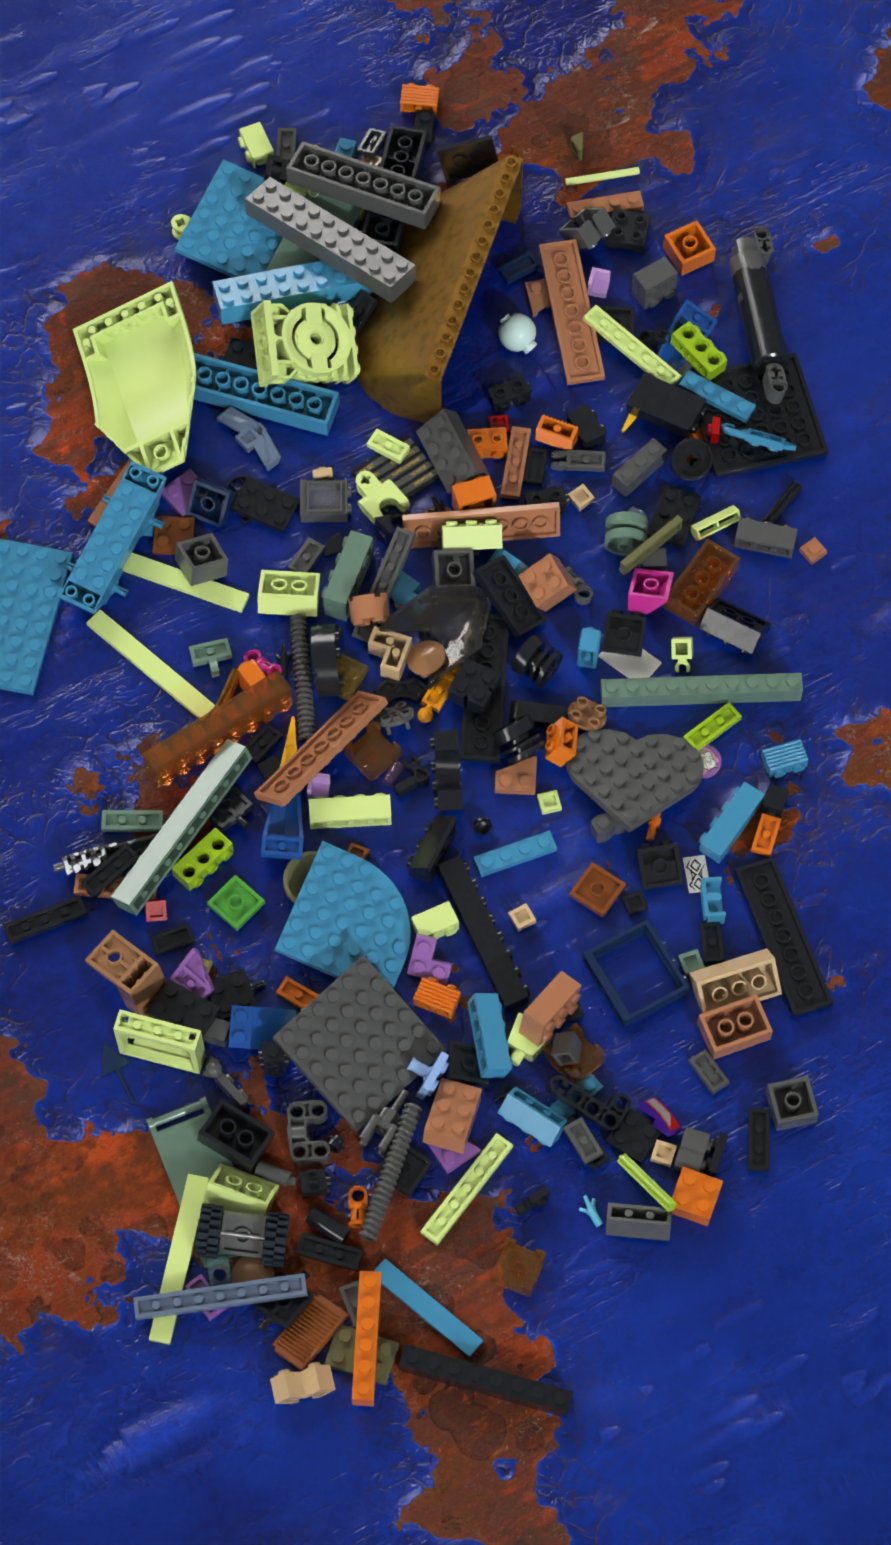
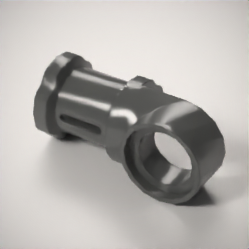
(581, 587)

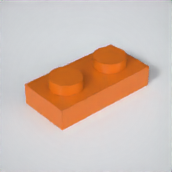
(766, 835)

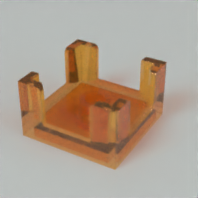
(372, 752)
(589, 1058)
(518, 1267)

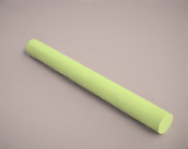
(602, 176)

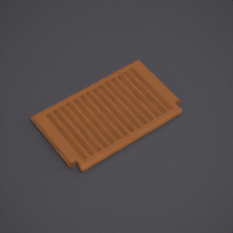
(309, 1332)

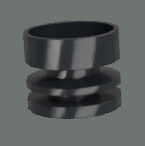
(698, 450)
(540, 663)
(518, 739)

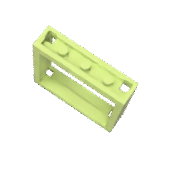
(159, 1042)

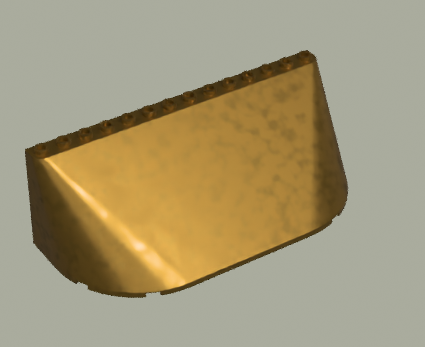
(412, 339)

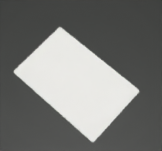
(632, 666)

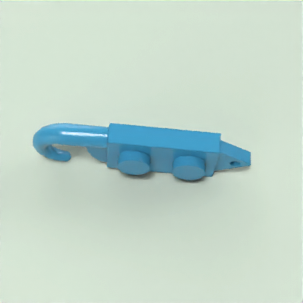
(758, 438)

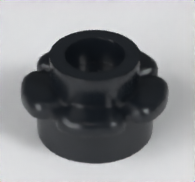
(482, 826)
(335, 1143)

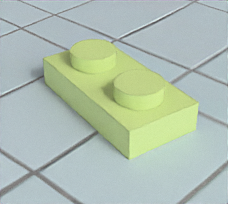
(388, 446)

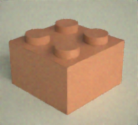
(547, 582)

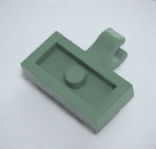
(210, 654)

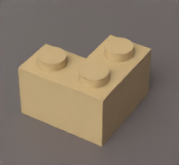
(393, 649)

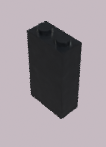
(667, 406)

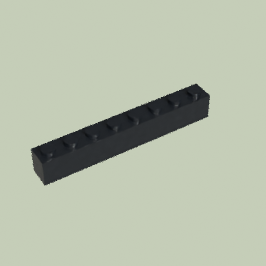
(482, 933)
(485, 1381)

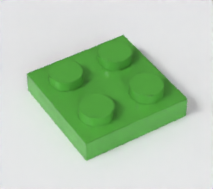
(236, 903)

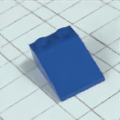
(256, 1025)

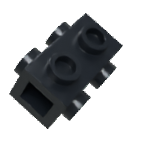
(509, 394)
(551, 495)
(273, 1059)

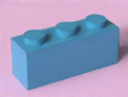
(532, 1117)

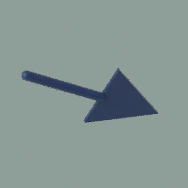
(113, 1062)

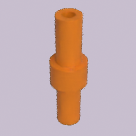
(653, 823)

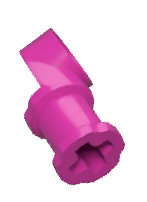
(267, 669)

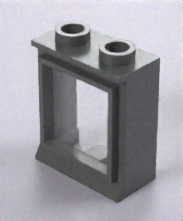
(324, 501)

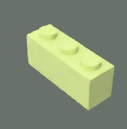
(471, 535)

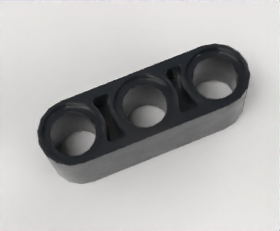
(541, 714)

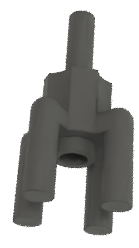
(384, 1124)

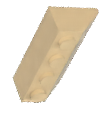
(736, 980)

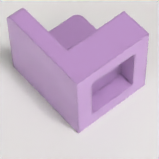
(599, 282)
(319, 786)

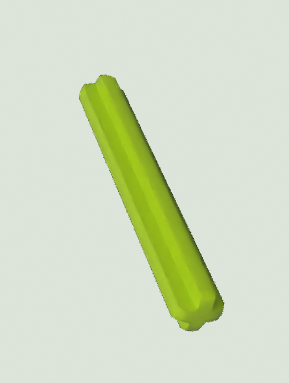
(647, 1182)

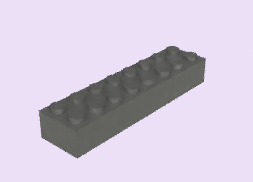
(363, 185)

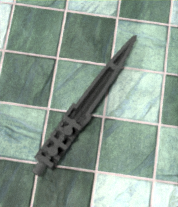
(98, 855)

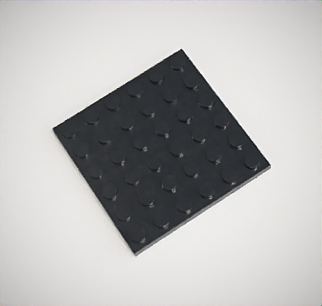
(790, 419)

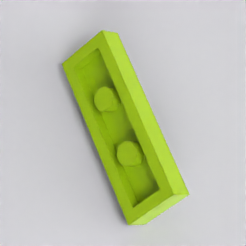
(713, 726)

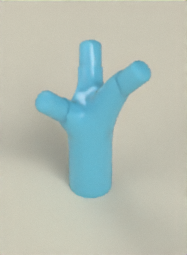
(591, 1211)

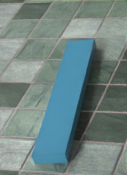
(428, 1309)

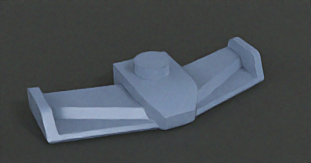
(251, 436)

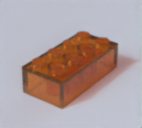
(702, 582)

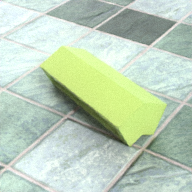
(695, 528)

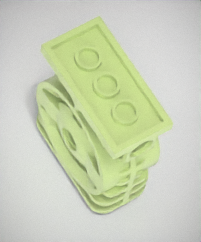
(286, 357)

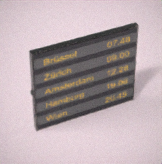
(410, 476)

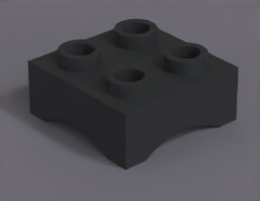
(629, 230)

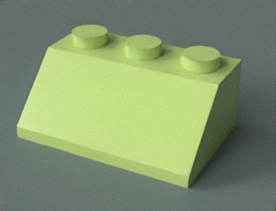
(288, 593)
(240, 1191)

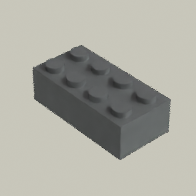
(451, 449)

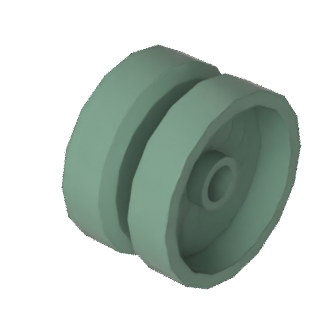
(625, 532)

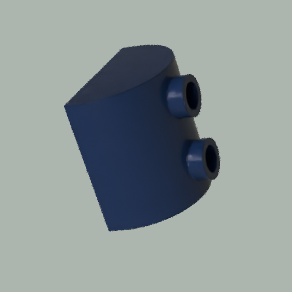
(210, 502)

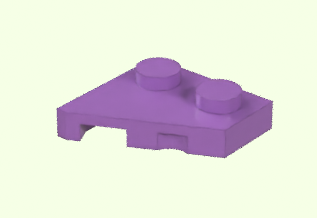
(179, 491)
(194, 975)
(451, 1160)

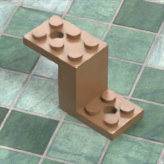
(134, 973)

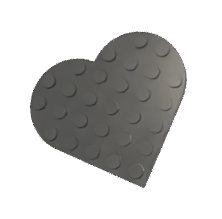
(633, 776)

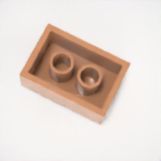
(550, 1009)
(734, 1027)
(452, 1115)

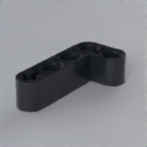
(584, 1099)

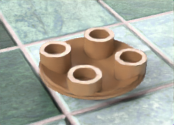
(426, 658)
(587, 714)
(250, 1269)

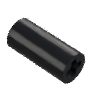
(328, 1225)

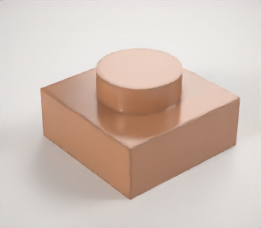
(813, 551)

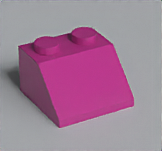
(649, 590)

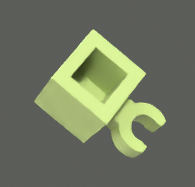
(682, 650)

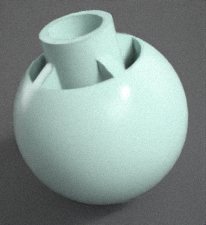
(517, 332)

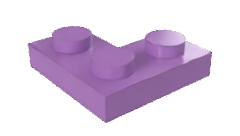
(422, 961)

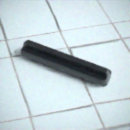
(782, 502)

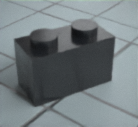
(590, 431)

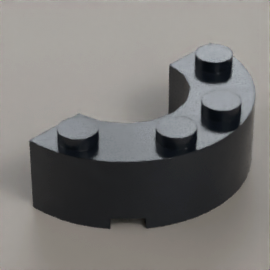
(325, 656)
(447, 771)

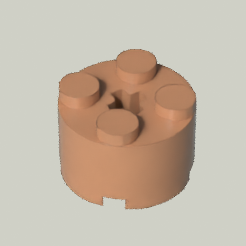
(369, 608)

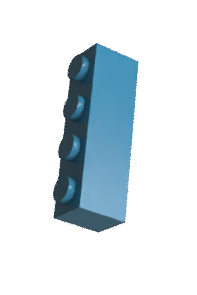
(731, 822)
(489, 1035)

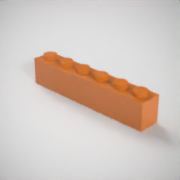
(366, 1338)

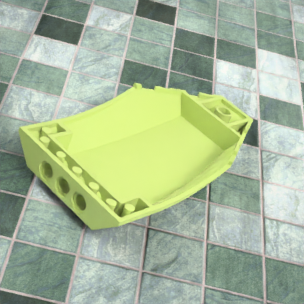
(142, 377)

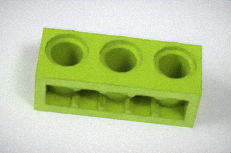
(699, 359)
(203, 849)

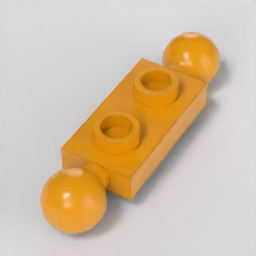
(435, 698)

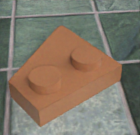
(537, 296)
(517, 778)

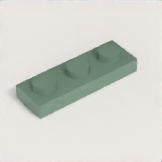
(132, 820)

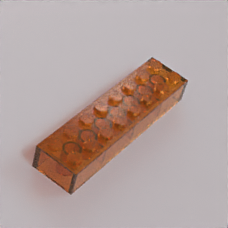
(207, 734)

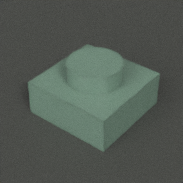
(690, 961)

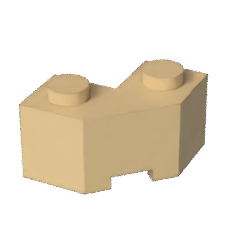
(292, 1386)

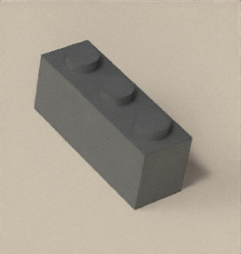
(639, 467)
(765, 537)
(638, 1221)

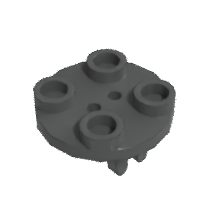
(395, 716)

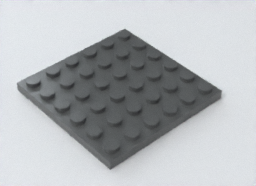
(358, 1043)

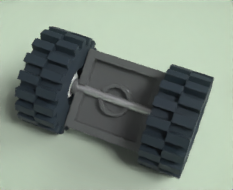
(242, 1234)

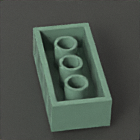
(348, 574)

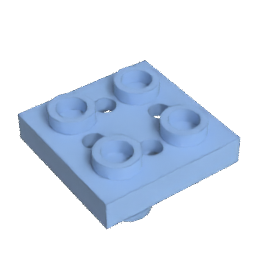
(429, 1074)

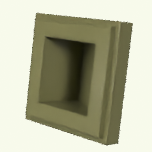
(576, 145)

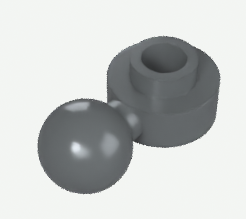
(212, 1068)

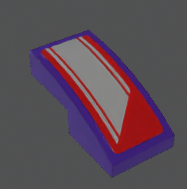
(664, 1118)

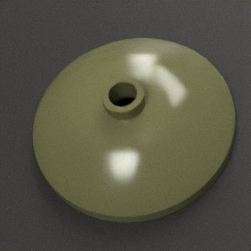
(296, 873)

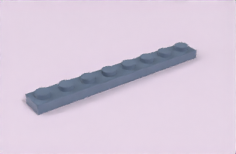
(220, 1296)

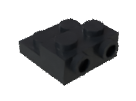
(624, 633)
(659, 865)

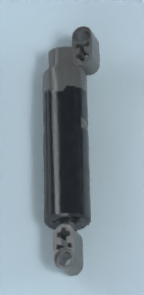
(759, 311)

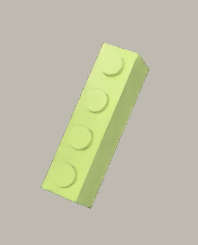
(350, 811)

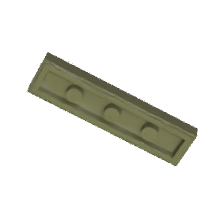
(650, 545)

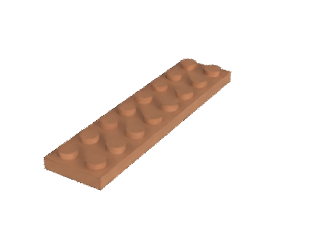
(569, 305)
(517, 522)
(321, 748)

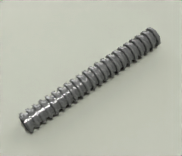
(302, 677)
(390, 1172)

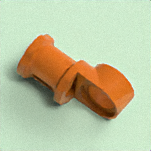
(357, 1206)

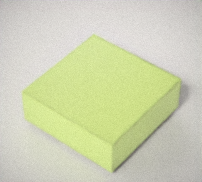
(549, 802)

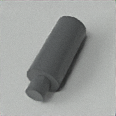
(275, 1174)

